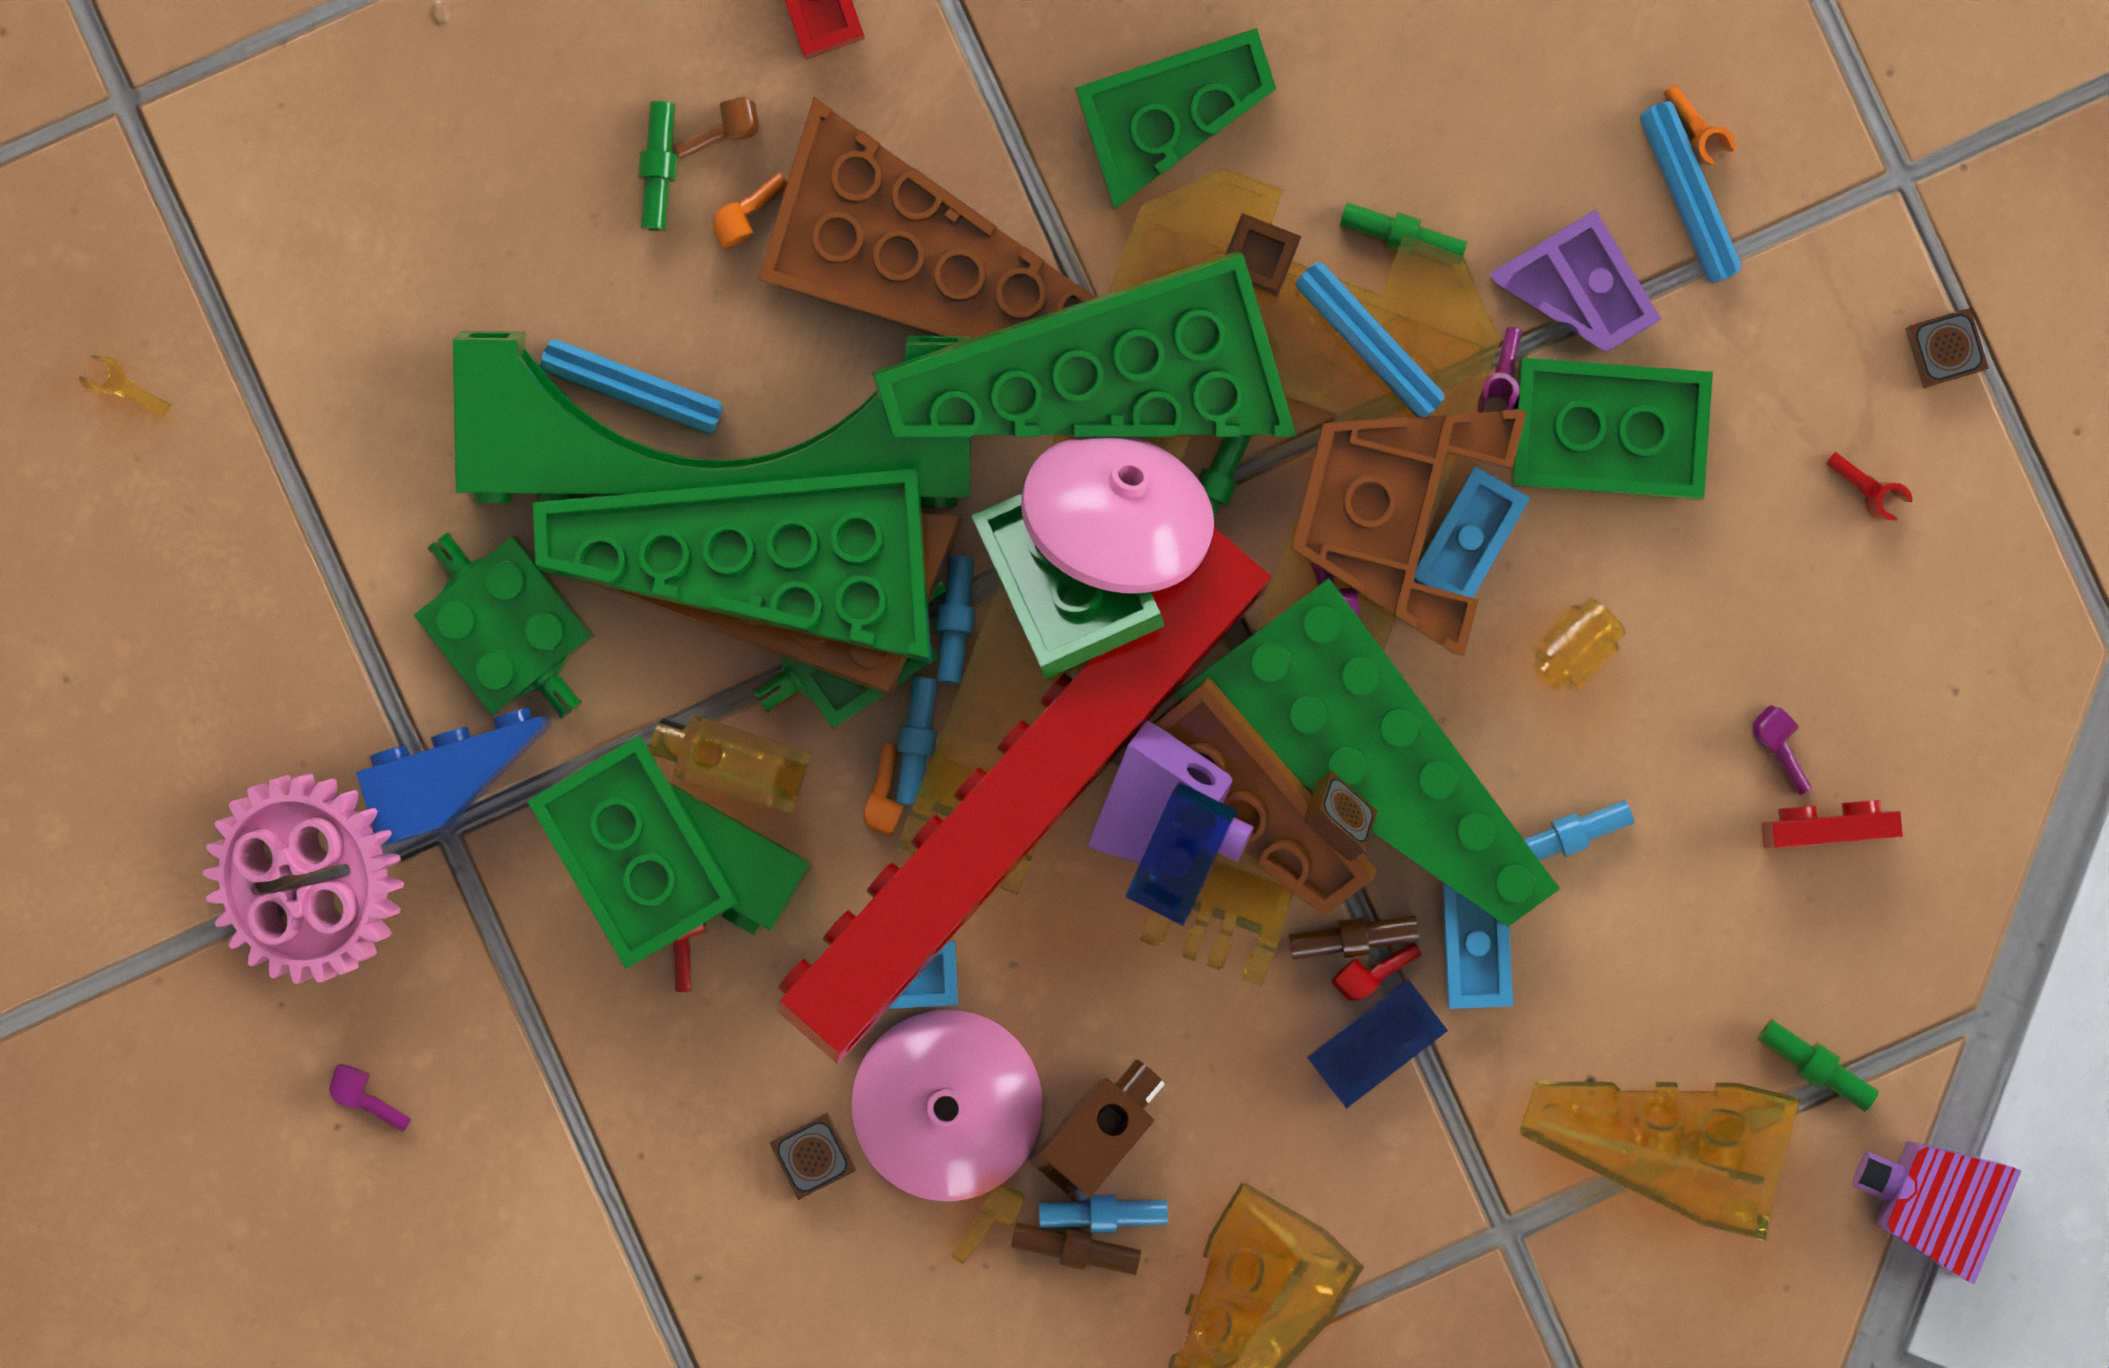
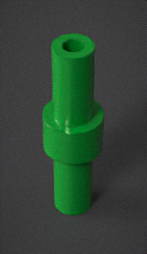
(658, 166)
(1392, 229)
(1218, 478)
(1818, 1065)

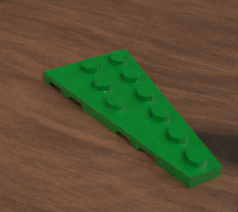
(1127, 364)
(791, 554)
(1338, 703)

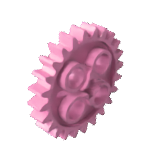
(316, 936)

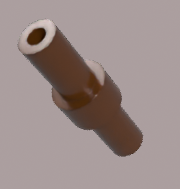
(1354, 937)
(1076, 1248)

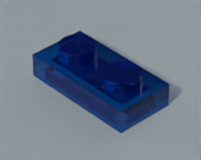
(1181, 853)
(1377, 1043)

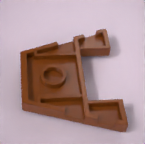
(1374, 502)

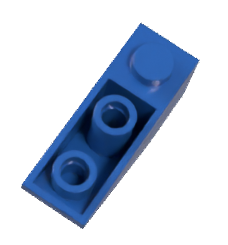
(439, 784)

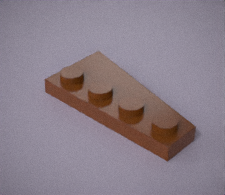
(1265, 798)

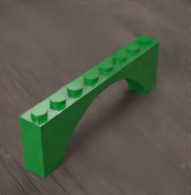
(529, 437)

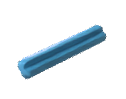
(1690, 192)
(1370, 340)
(631, 386)

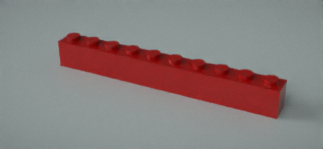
(1012, 806)

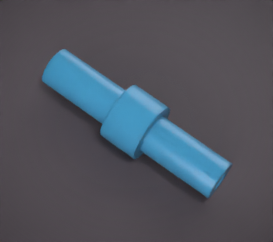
(955, 620)
(917, 738)
(1572, 832)
(1103, 1213)

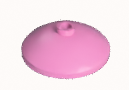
(1117, 513)
(958, 1058)

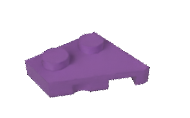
(1582, 284)

